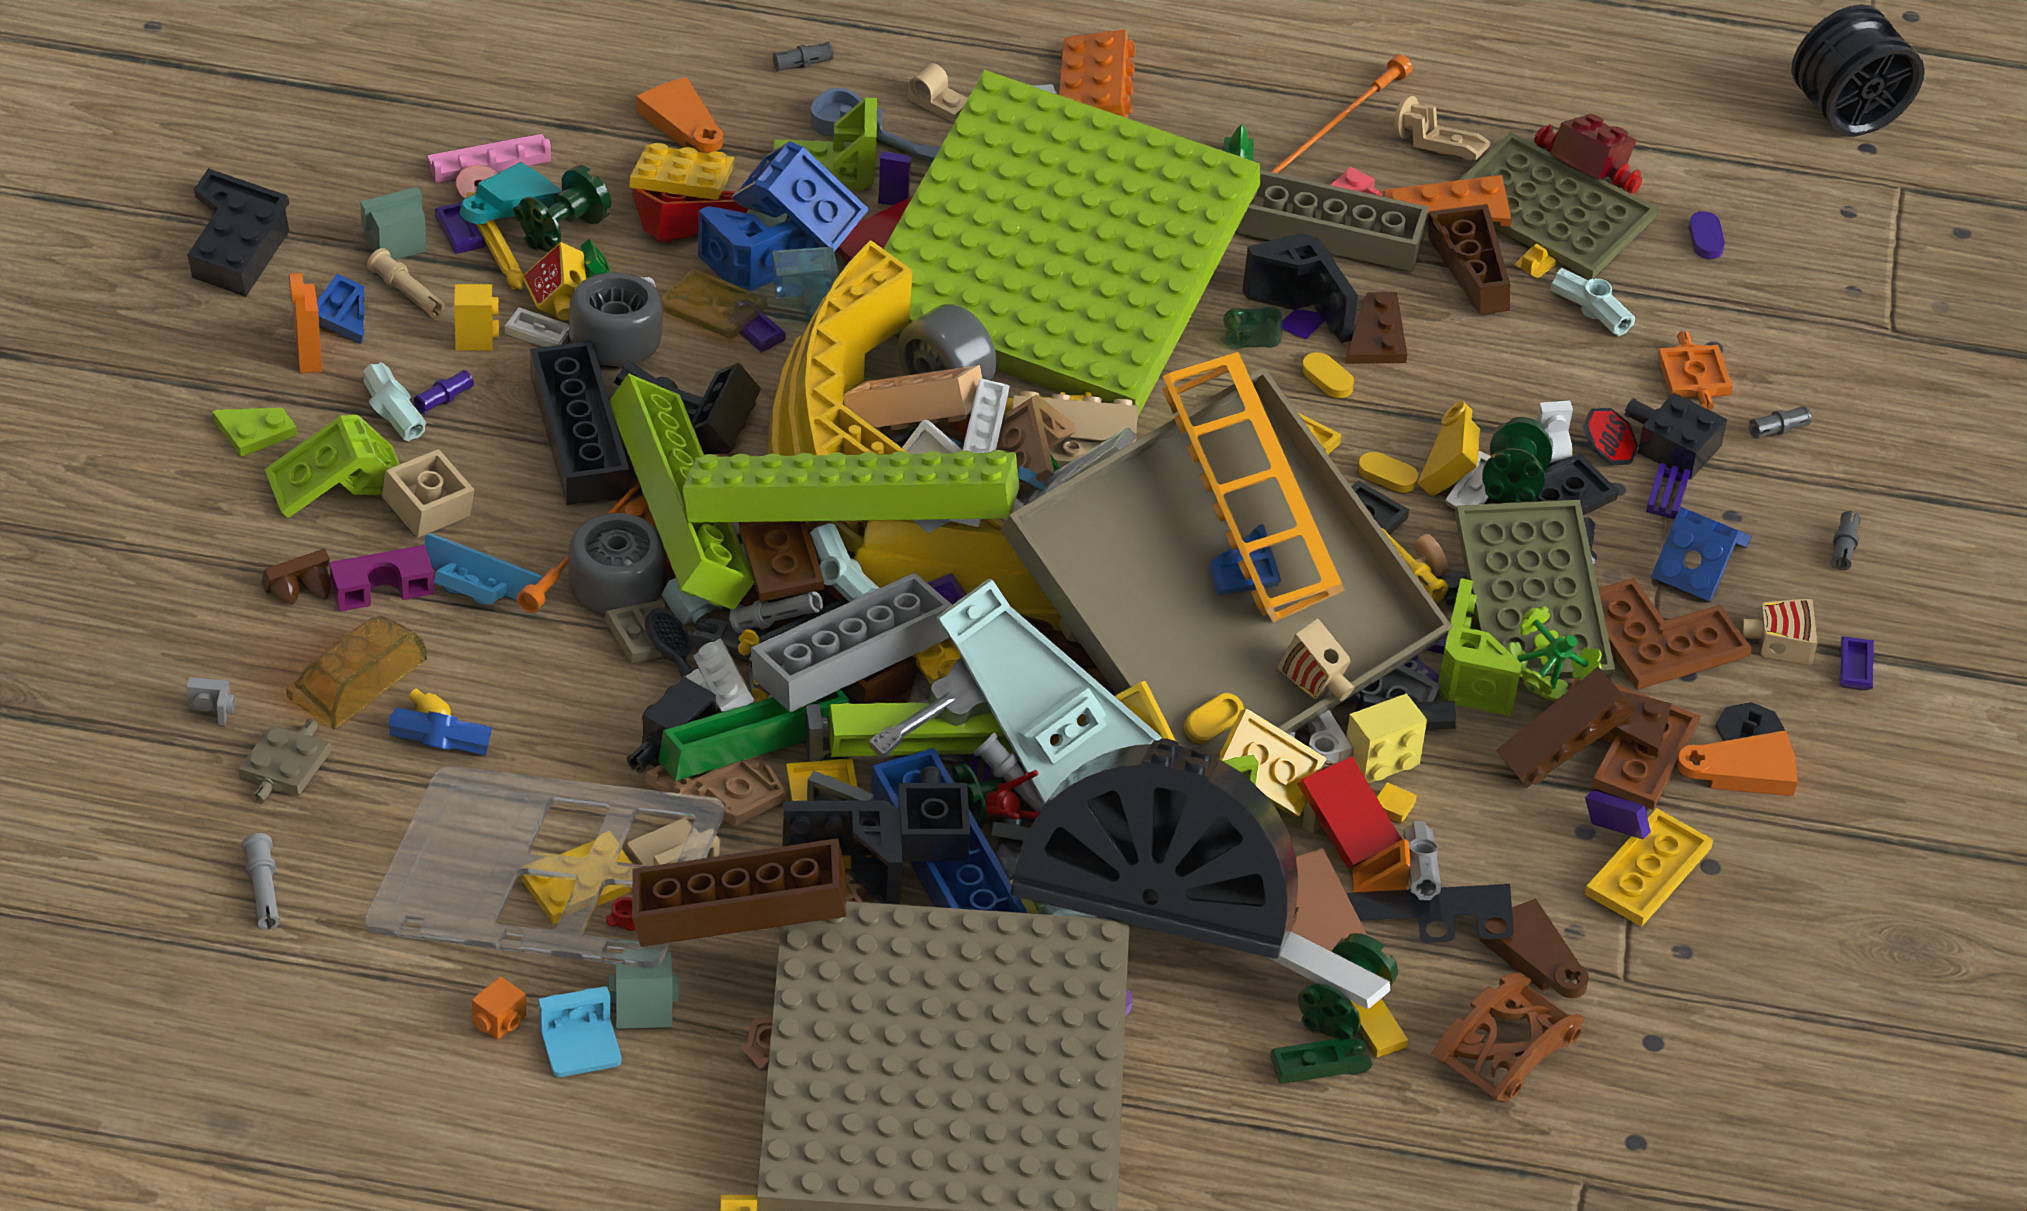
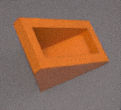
(1385, 870)

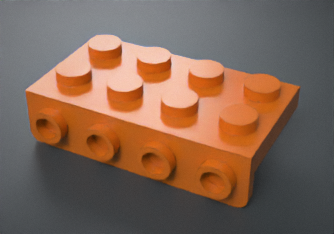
(1099, 70)

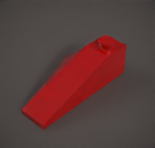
(676, 215)

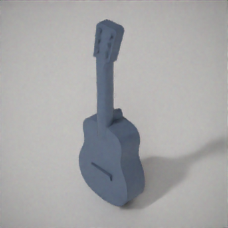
(838, 101)

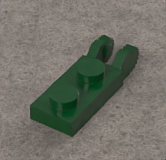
(1320, 1060)

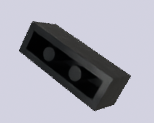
(725, 409)

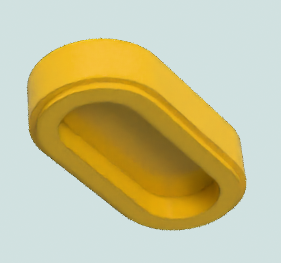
(1328, 375)
(1388, 472)
(1213, 718)

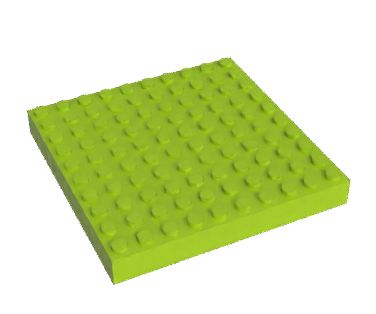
(1070, 236)

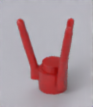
(1005, 802)

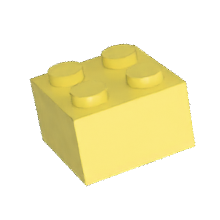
(1387, 737)

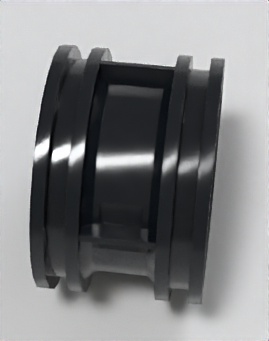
(1857, 70)

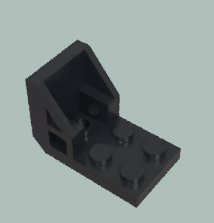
(1285, 266)
(861, 829)

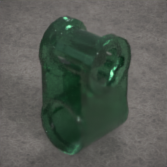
(1256, 329)

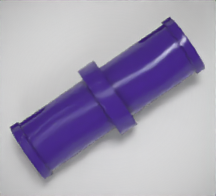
(443, 391)

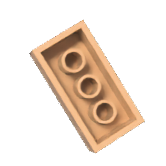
(915, 397)

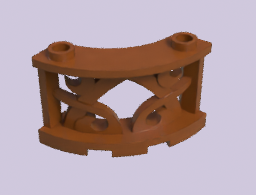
(1542, 1015)

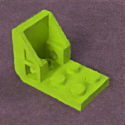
(848, 161)
(332, 458)
(1479, 675)

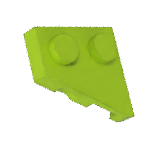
(254, 427)

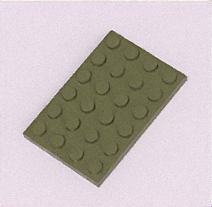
(1561, 207)
(1528, 560)

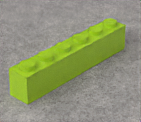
(855, 724)

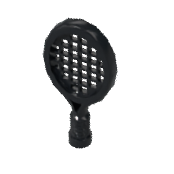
(671, 652)

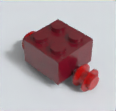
(1593, 149)

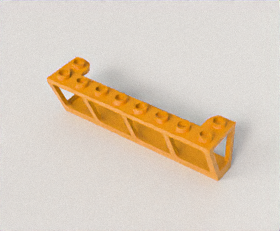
(1280, 470)

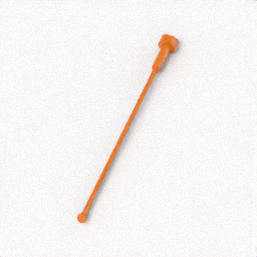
(1398, 68)
(532, 596)

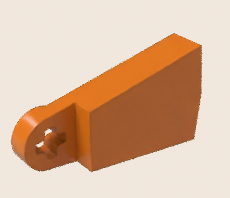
(680, 115)
(305, 324)
(1744, 764)

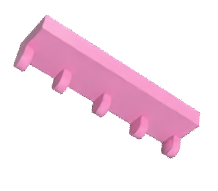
(496, 155)

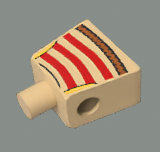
(1784, 630)
(1317, 662)

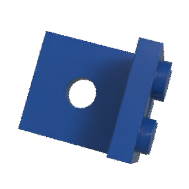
(1705, 536)

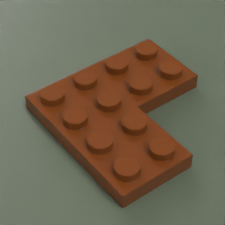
(1668, 649)
(1632, 771)

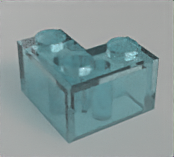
(804, 274)

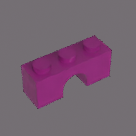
(403, 568)

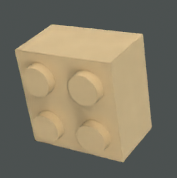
(428, 493)

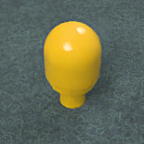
(429, 702)

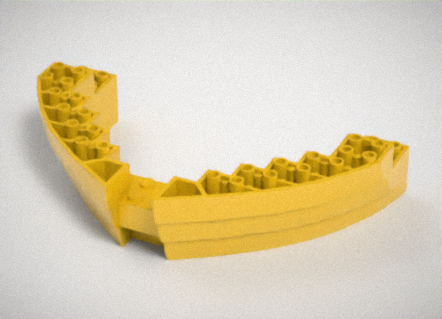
(808, 416)

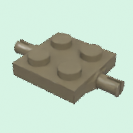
(284, 760)

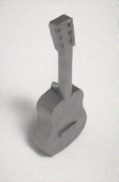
(951, 698)

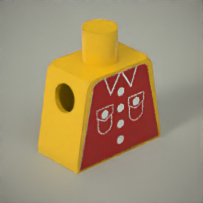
(555, 279)

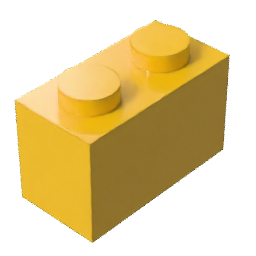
(474, 317)

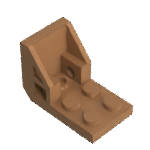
(1030, 433)

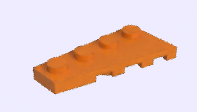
(1459, 194)

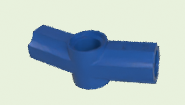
(439, 730)

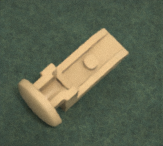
(1422, 123)

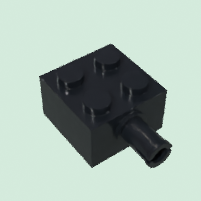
(1678, 433)
(678, 706)
(934, 819)

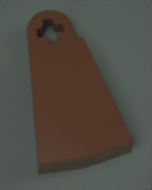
(1538, 950)

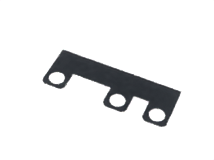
(1483, 900)

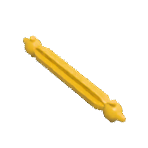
(501, 252)

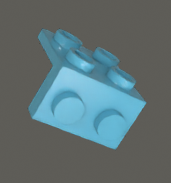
(578, 1032)

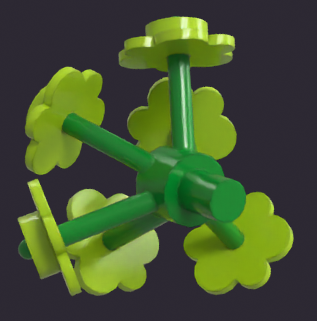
(1552, 651)

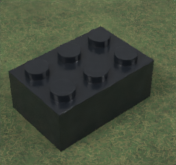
(238, 242)

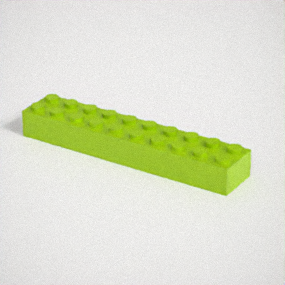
(662, 451)
(852, 487)

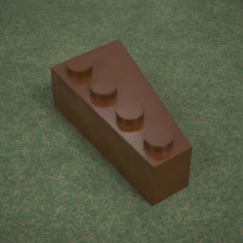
(1473, 255)
(1566, 728)

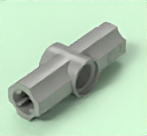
(1424, 868)

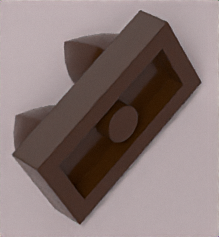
(309, 568)

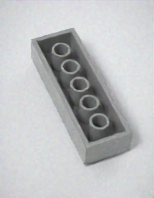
(850, 642)

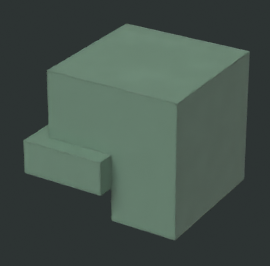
(395, 223)
(644, 994)

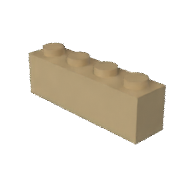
(1090, 417)

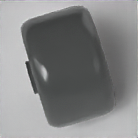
(619, 317)
(946, 340)
(616, 562)

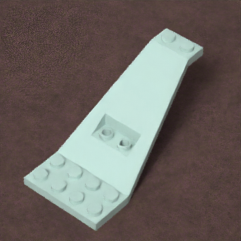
(1037, 690)

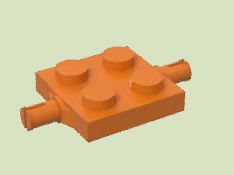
(1695, 370)

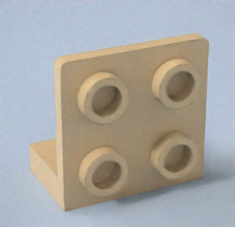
(665, 844)

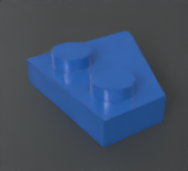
(343, 308)
(1227, 572)

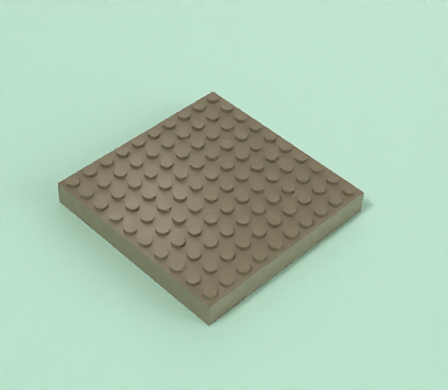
(1131, 577)
(945, 1062)

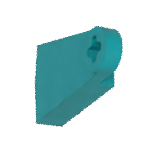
(502, 192)

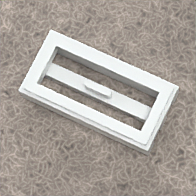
(536, 330)

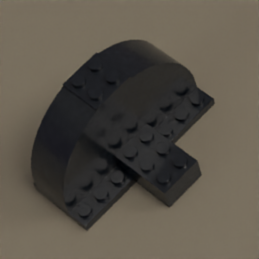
(1169, 831)

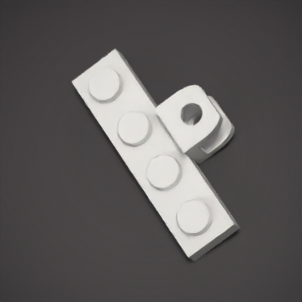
(720, 676)

